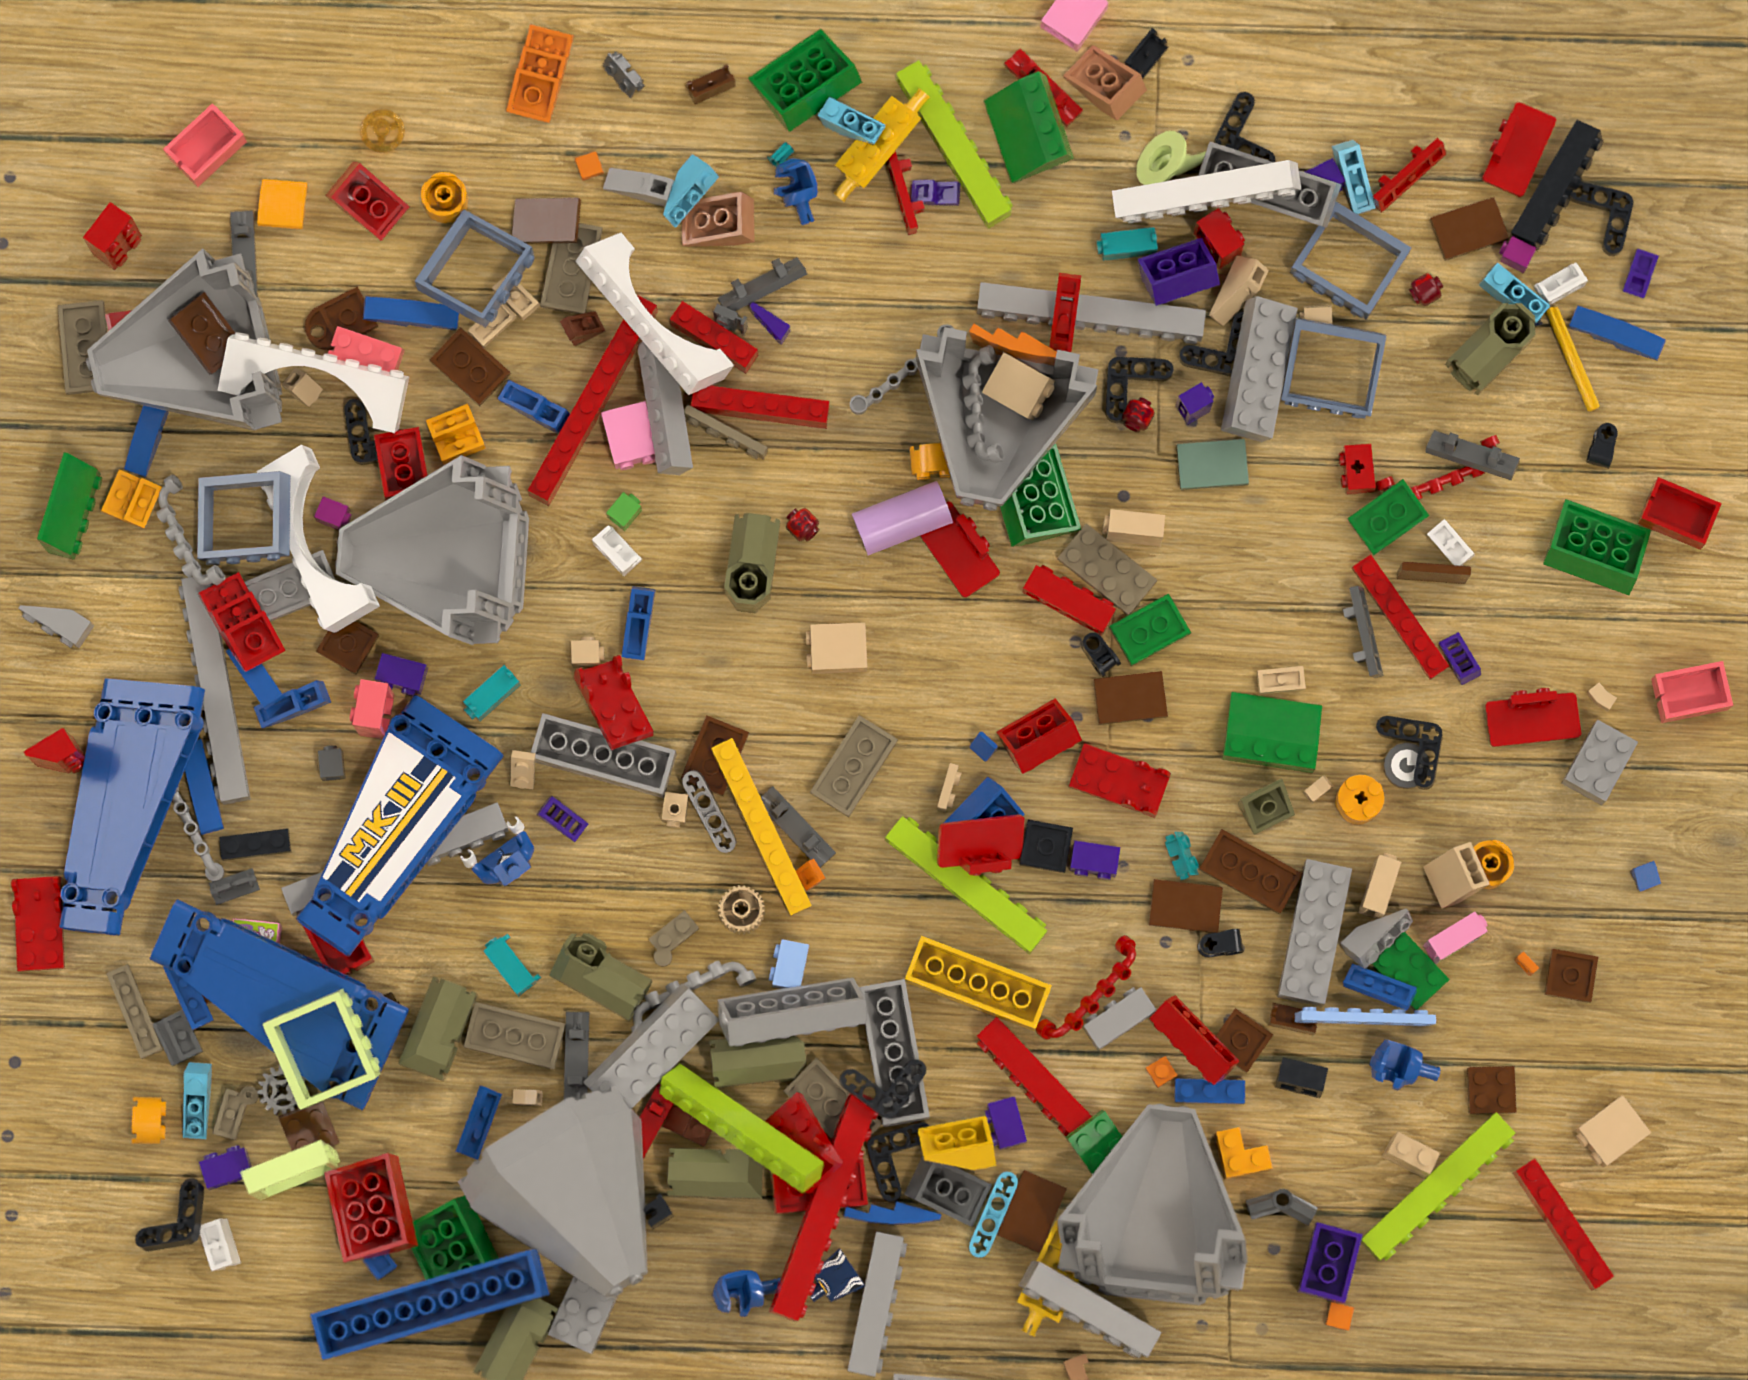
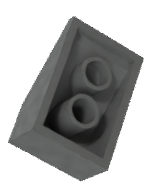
(948, 1190)

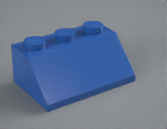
(986, 802)

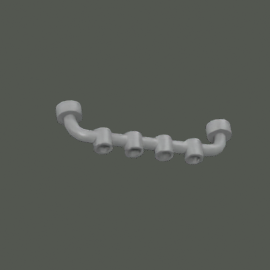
(974, 401)
(859, 403)
(176, 532)
(213, 870)
(694, 981)

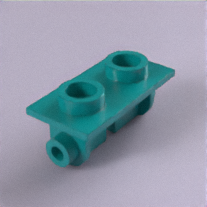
(1180, 846)

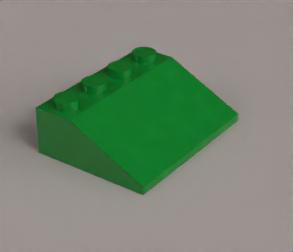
(804, 79)
(1028, 127)
(1041, 504)
(69, 507)
(1597, 547)
(1272, 732)
(451, 1239)

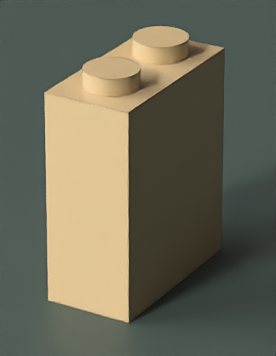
(1019, 386)
(1134, 527)
(837, 648)
(1456, 875)
(1379, 886)
(1612, 1132)
(1410, 1155)

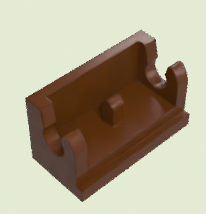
(711, 84)
(1284, 1018)

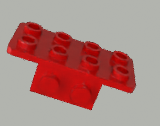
(1518, 149)
(962, 553)
(1533, 718)
(981, 844)

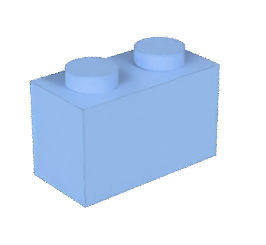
(790, 964)

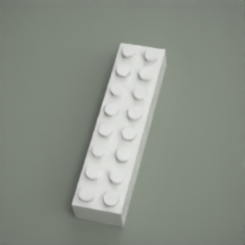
(1207, 190)

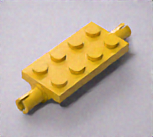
(866, 159)
(1050, 1257)

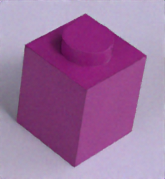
(1516, 254)
(332, 513)

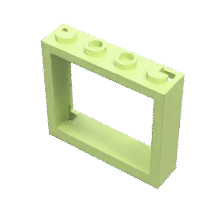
(289, 1065)
(290, 1170)

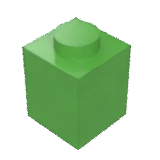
(624, 510)

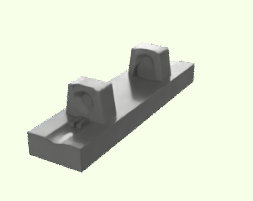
(243, 223)
(763, 285)
(1472, 455)
(1361, 613)
(796, 828)
(576, 1054)

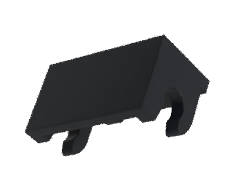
(1147, 53)
(1301, 1077)
(660, 1210)

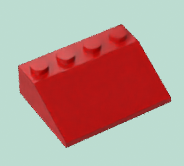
(371, 1208)

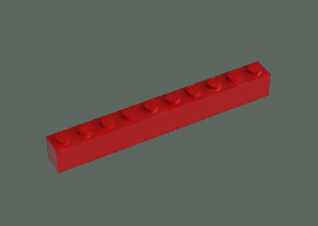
(587, 410)
(822, 1213)

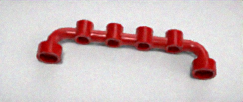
(1435, 485)
(1089, 1004)

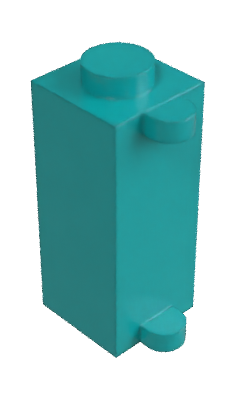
(1127, 244)
(491, 694)
(509, 965)

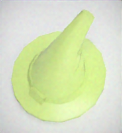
(1166, 158)

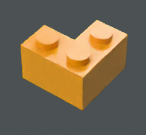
(1236, 1160)

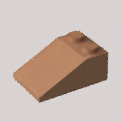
(1106, 82)
(720, 221)

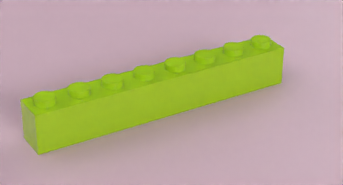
(955, 147)
(970, 889)
(741, 1128)
(1437, 1186)

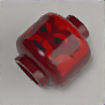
(1426, 289)
(1138, 414)
(802, 524)

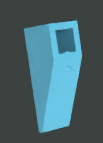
(850, 122)
(688, 188)
(1510, 290)
(196, 1100)

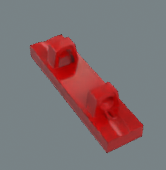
(1020, 66)
(1422, 162)
(908, 208)
(1065, 312)
(652, 1123)

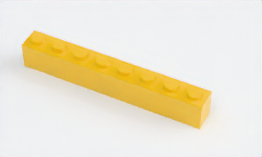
(761, 827)

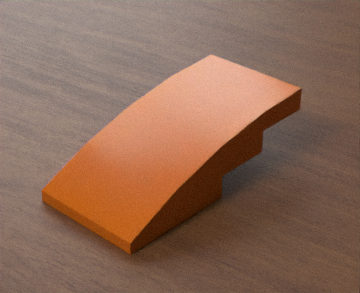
(540, 73)
(1022, 348)

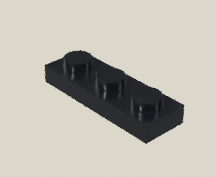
(255, 844)

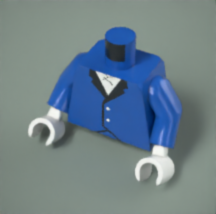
(507, 861)

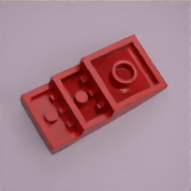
(241, 622)

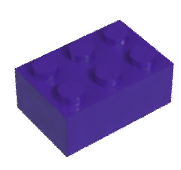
(1178, 271)
(1329, 1263)

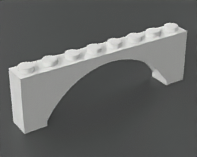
(688, 363)
(378, 389)
(334, 601)

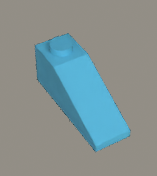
(1352, 167)

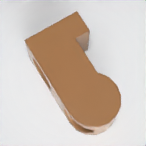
(1075, 1368)

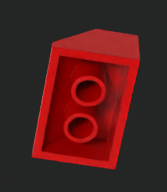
(1039, 736)
(57, 753)

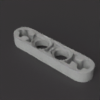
(706, 813)

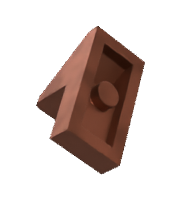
(582, 327)
(687, 1126)

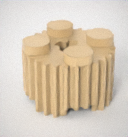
(733, 920)

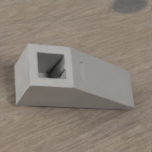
(639, 185)
(63, 622)
(1371, 939)

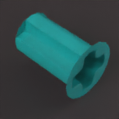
(781, 154)

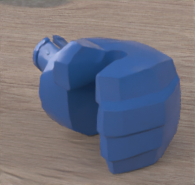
(800, 190)
(1400, 1065)
(745, 1287)

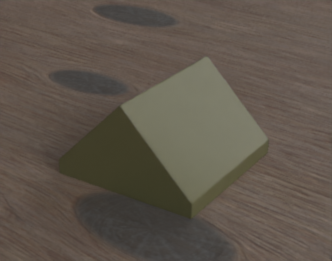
(1266, 806)

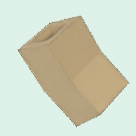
(1601, 697)
(1318, 789)
(527, 1097)

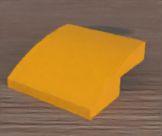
(282, 204)
(455, 434)
(131, 499)

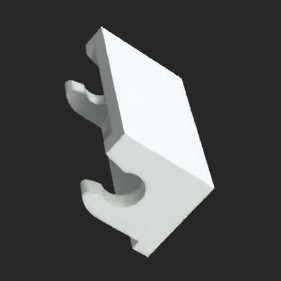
(1561, 284)
(1451, 543)
(616, 550)
(219, 1244)

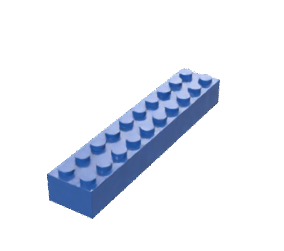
(430, 1304)

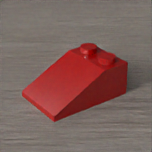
(367, 200)
(400, 460)

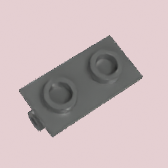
(616, 66)
(234, 886)

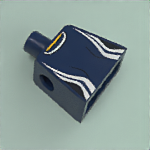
(836, 1279)

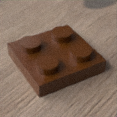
(348, 646)
(1571, 975)
(1243, 1038)
(1491, 1090)
(308, 1126)

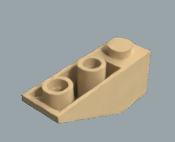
(1240, 285)

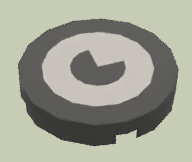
(1401, 763)

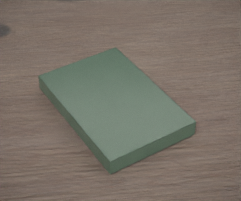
(1212, 464)

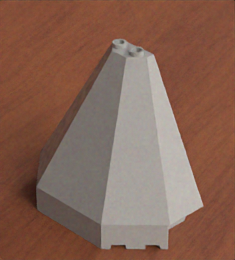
(153, 367)
(1024, 441)
(445, 550)
(571, 1189)
(1156, 1217)

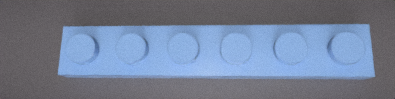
(1355, 1016)

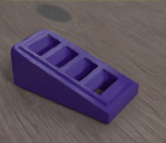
(776, 327)
(1469, 675)
(557, 825)

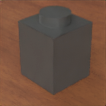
(331, 763)

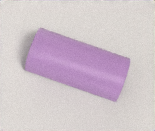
(902, 518)

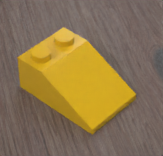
(959, 1144)

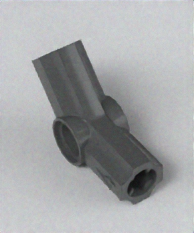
(1267, 1205)

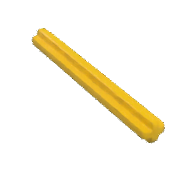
(1572, 358)

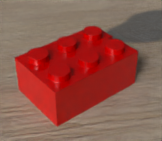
(112, 236)
(1679, 513)
(337, 960)

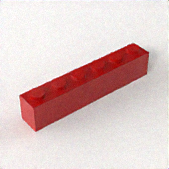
(762, 406)
(1032, 1076)
(1563, 1224)

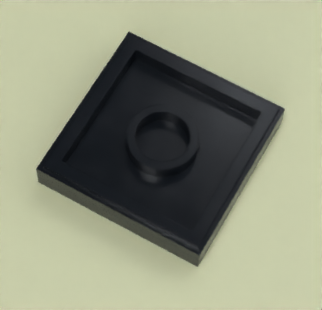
(1046, 846)

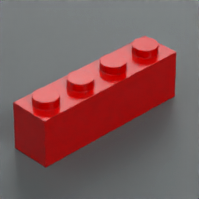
(713, 336)
(1069, 600)
(1194, 1040)

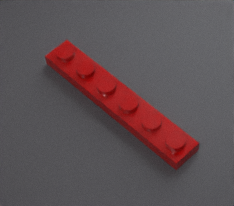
(1400, 617)

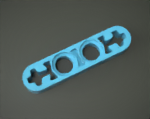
(990, 1213)

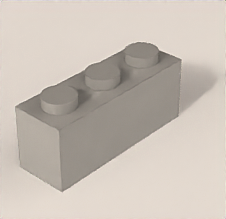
(1118, 1018)

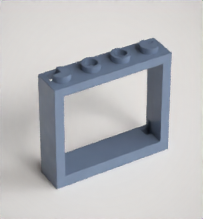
(1369, 231)
(447, 247)
(1335, 407)
(281, 517)

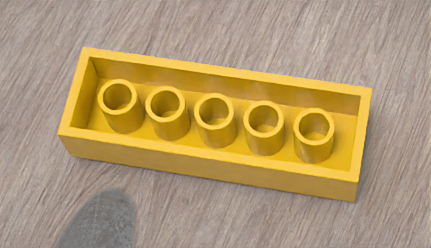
(977, 983)

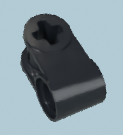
(1602, 449)
(1100, 655)
(1225, 943)

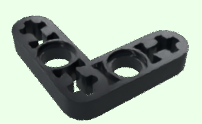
(1235, 140)
(1616, 212)
(1229, 354)
(1122, 379)
(370, 446)
(1425, 744)
(880, 1095)
(885, 1156)
(183, 1224)

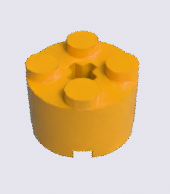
(433, 192)
(928, 461)
(1369, 790)
(1502, 861)
(147, 1120)

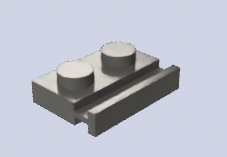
(730, 320)
(177, 1038)

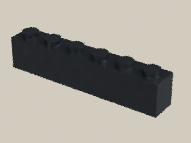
(1557, 183)

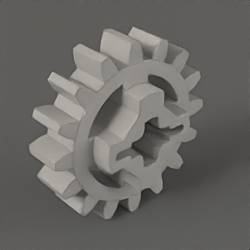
(275, 1098)

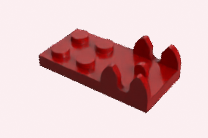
(613, 703)
(1120, 780)
(37, 922)
(800, 1125)
(789, 1199)

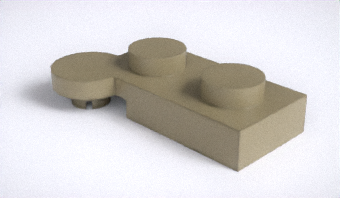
(671, 937)
(233, 1110)

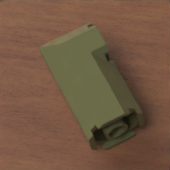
(1493, 346)
(751, 561)
(598, 976)
(437, 1028)
(757, 1061)
(714, 1174)
(515, 1340)

